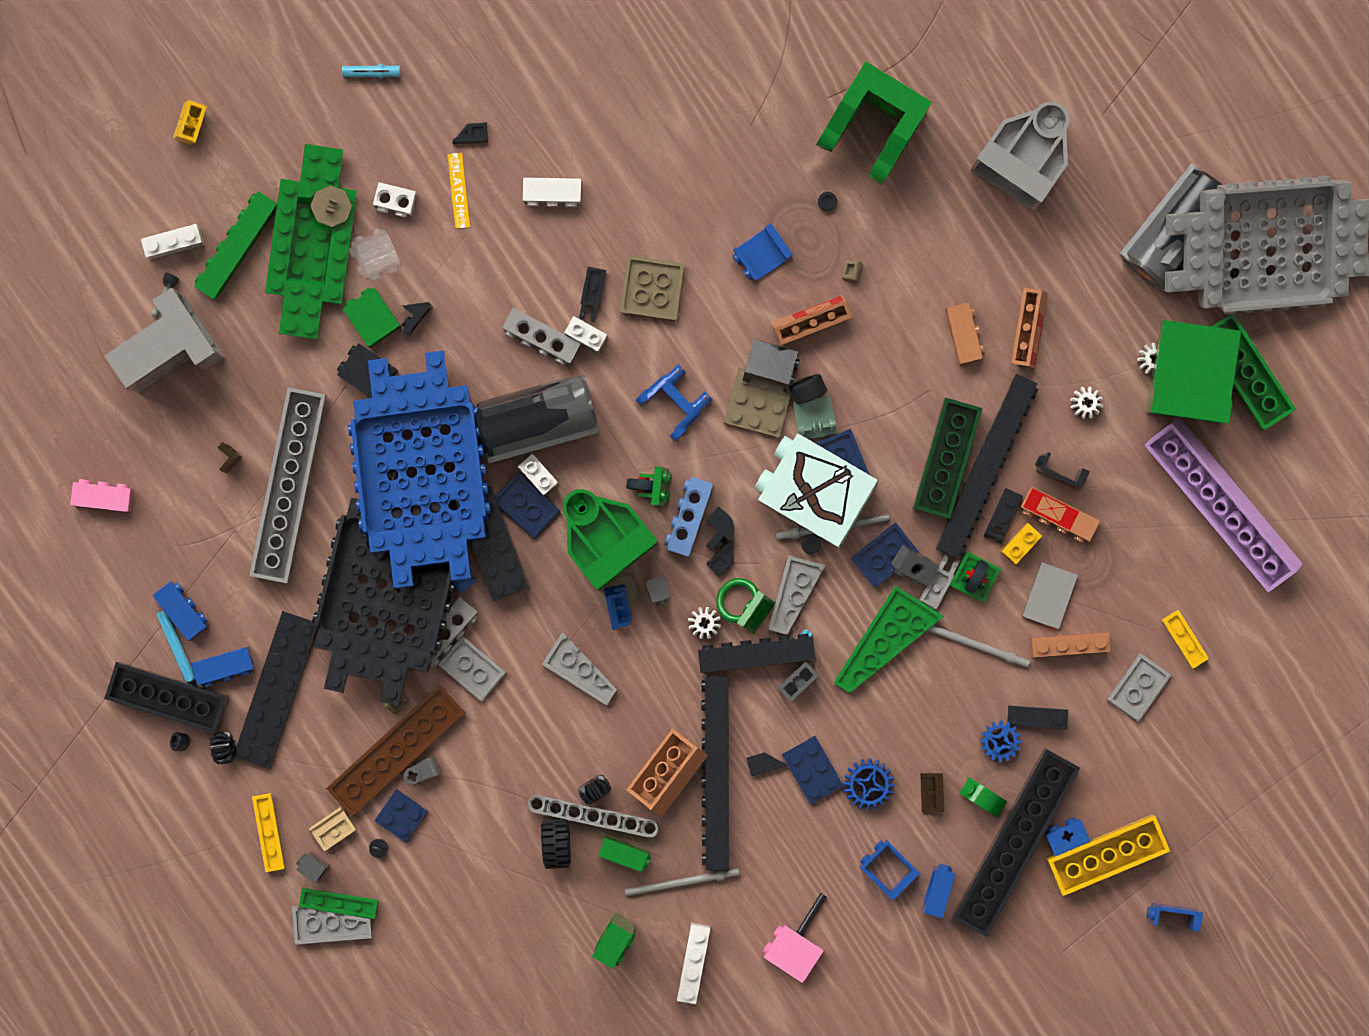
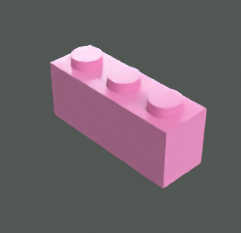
(101, 496)

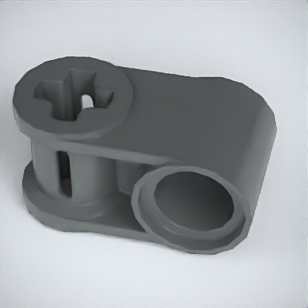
(425, 769)

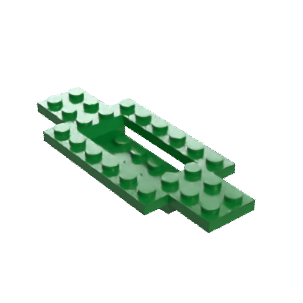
(302, 245)

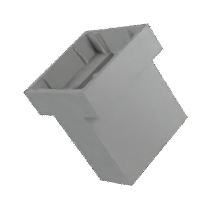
(165, 345)

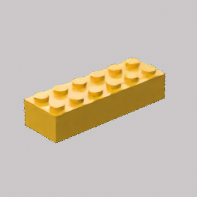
(1108, 855)

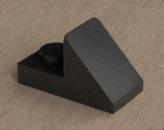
(419, 311)

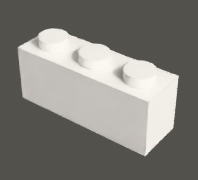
(552, 191)
(172, 241)

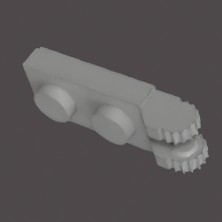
(940, 582)

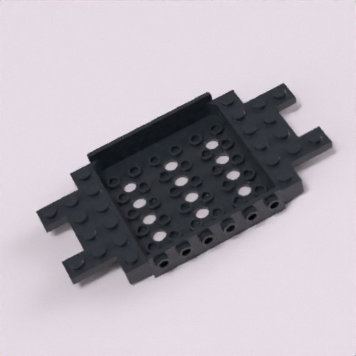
(375, 651)

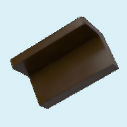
(233, 456)

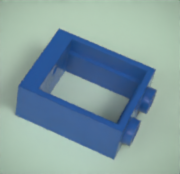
(903, 883)
(938, 890)

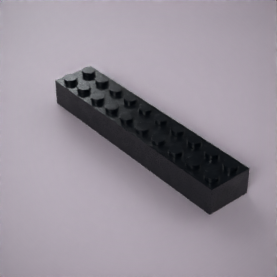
(1015, 842)

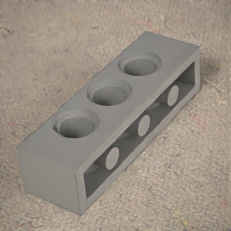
(517, 318)
(469, 616)

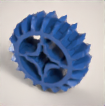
(874, 768)

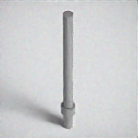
(795, 533)
(1009, 656)
(718, 875)

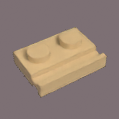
(332, 829)

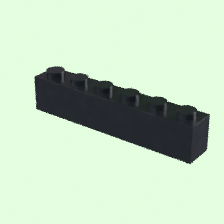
(756, 654)

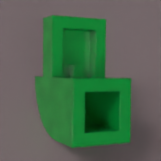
(983, 797)

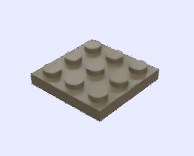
(651, 288)
(757, 405)

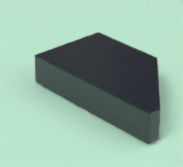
(472, 134)
(723, 559)
(763, 763)

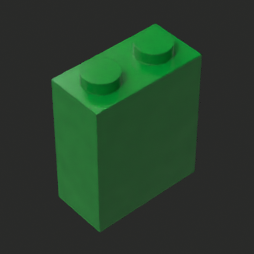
(371, 317)
(624, 854)

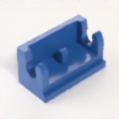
(618, 606)

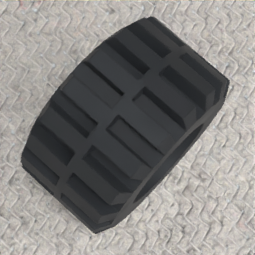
(555, 844)

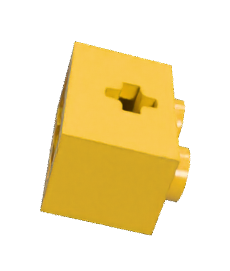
(189, 122)
(1021, 543)

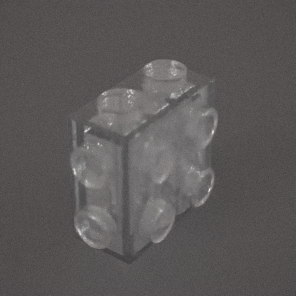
(375, 254)

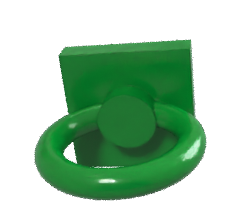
(754, 610)

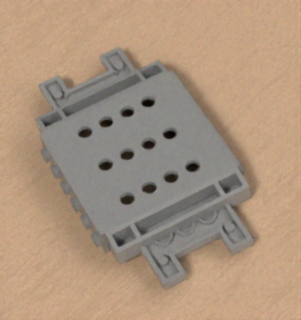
(1336, 240)

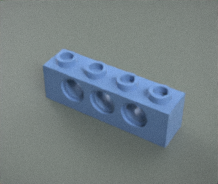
(691, 486)

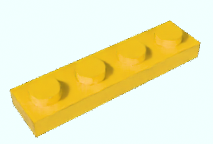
(268, 832)

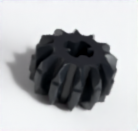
(223, 748)
(594, 789)

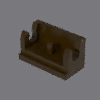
(932, 792)

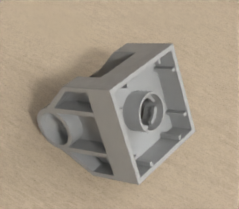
(1027, 154)

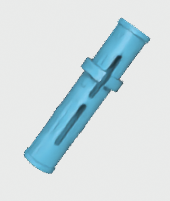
(394, 71)

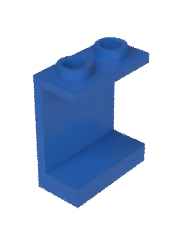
(762, 253)
(1194, 916)

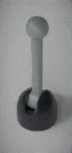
(169, 282)

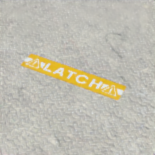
(458, 190)

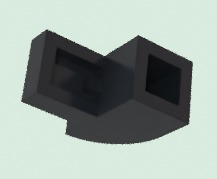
(723, 524)

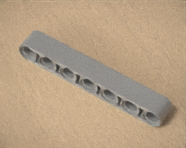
(583, 817)

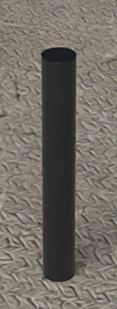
(811, 914)

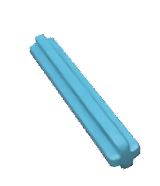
(176, 646)

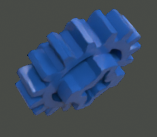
(1004, 732)

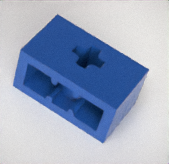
(1060, 845)

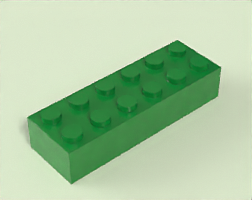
(1255, 382)
(614, 940)

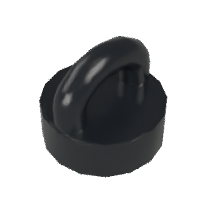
(179, 741)
(378, 848)

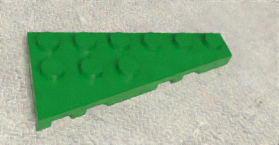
(892, 630)

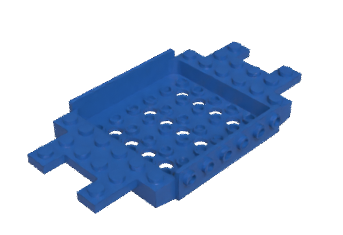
(413, 404)

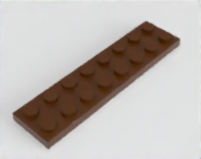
(395, 750)

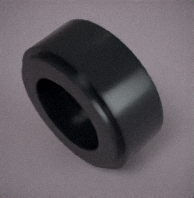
(827, 201)
(810, 544)

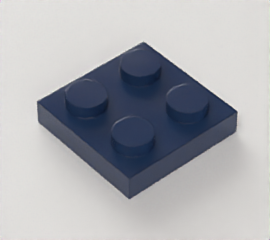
(401, 815)

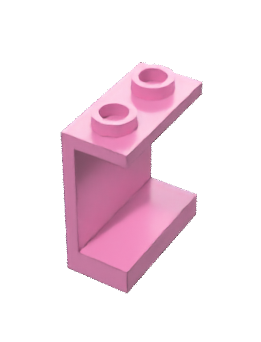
(792, 953)

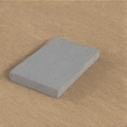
(1049, 595)
(472, 668)
(1139, 687)

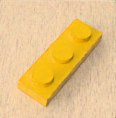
(1185, 639)

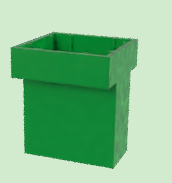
(1194, 372)

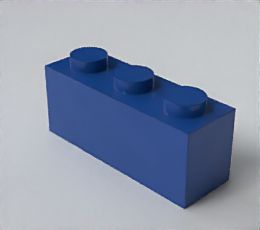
(181, 610)
(223, 667)

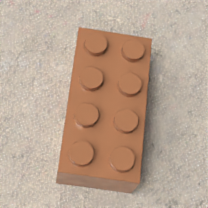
(667, 772)

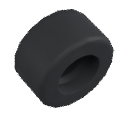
(808, 389)

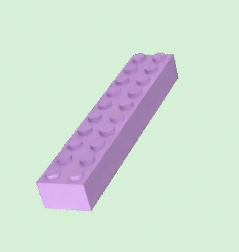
(1223, 504)

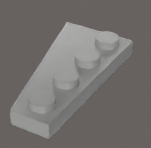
(794, 590)
(576, 668)
(325, 926)

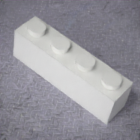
(693, 963)

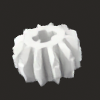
(1146, 360)
(1089, 396)
(698, 620)

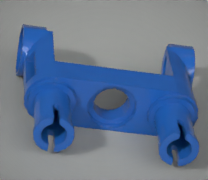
(692, 410)

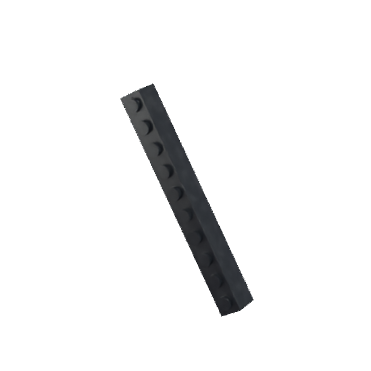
(986, 466)
(717, 772)

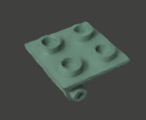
(815, 418)

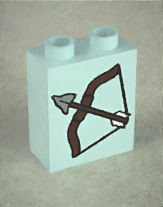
(815, 489)

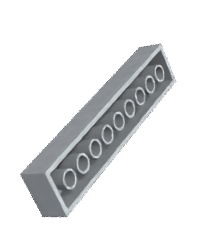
(288, 485)

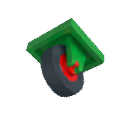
(657, 486)
(975, 576)

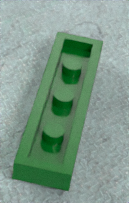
(338, 903)

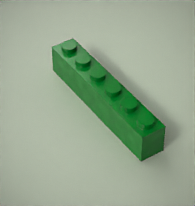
(236, 246)

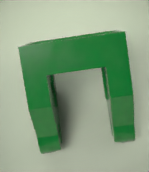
(888, 97)
(604, 536)

